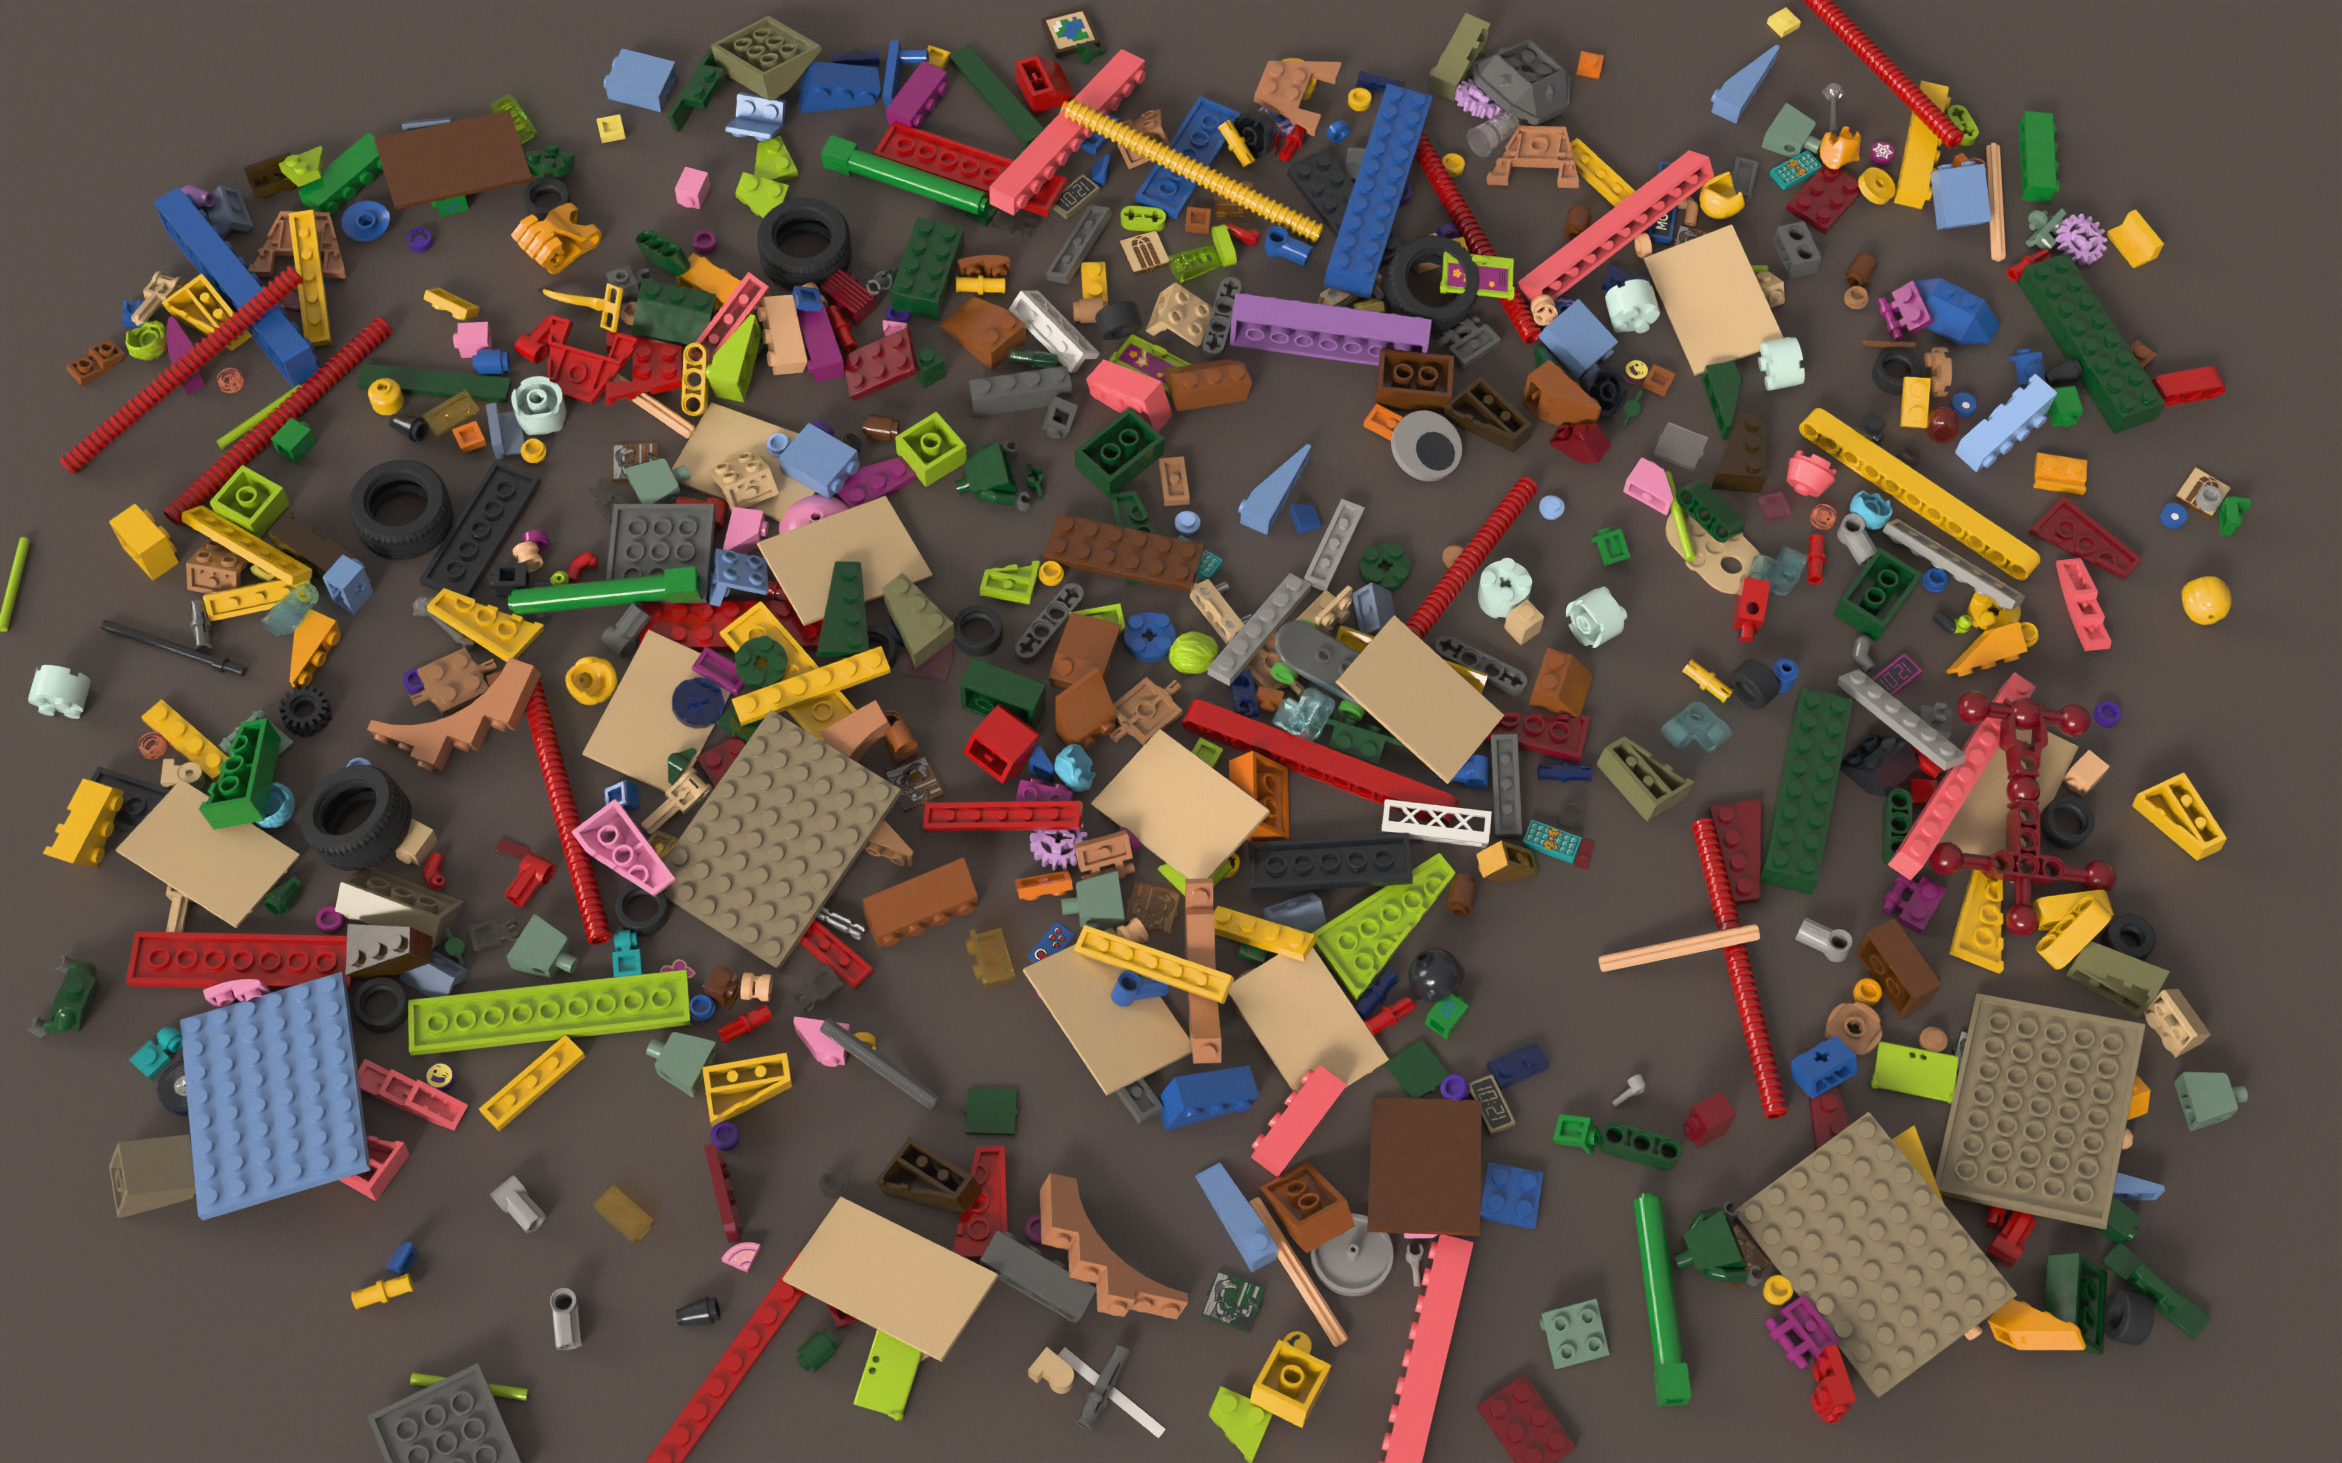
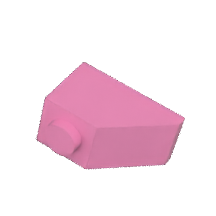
(1649, 486)
(745, 530)
(820, 1045)

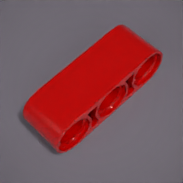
(2189, 385)

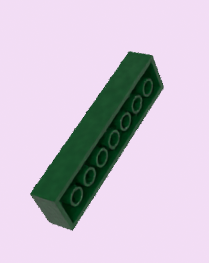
(2088, 334)
(1806, 791)

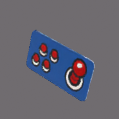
(1052, 942)

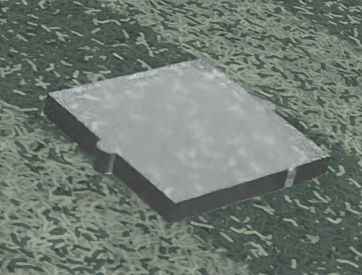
(1680, 446)

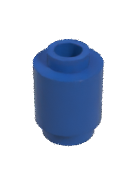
(491, 361)
(1785, 673)

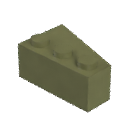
(1457, 60)
(918, 619)
(1642, 779)
(2118, 977)

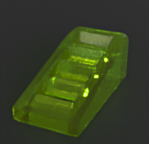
(509, 103)
(1189, 271)

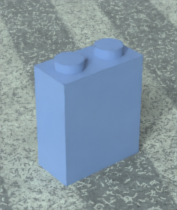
(640, 80)
(1960, 195)
(1578, 339)
(819, 461)

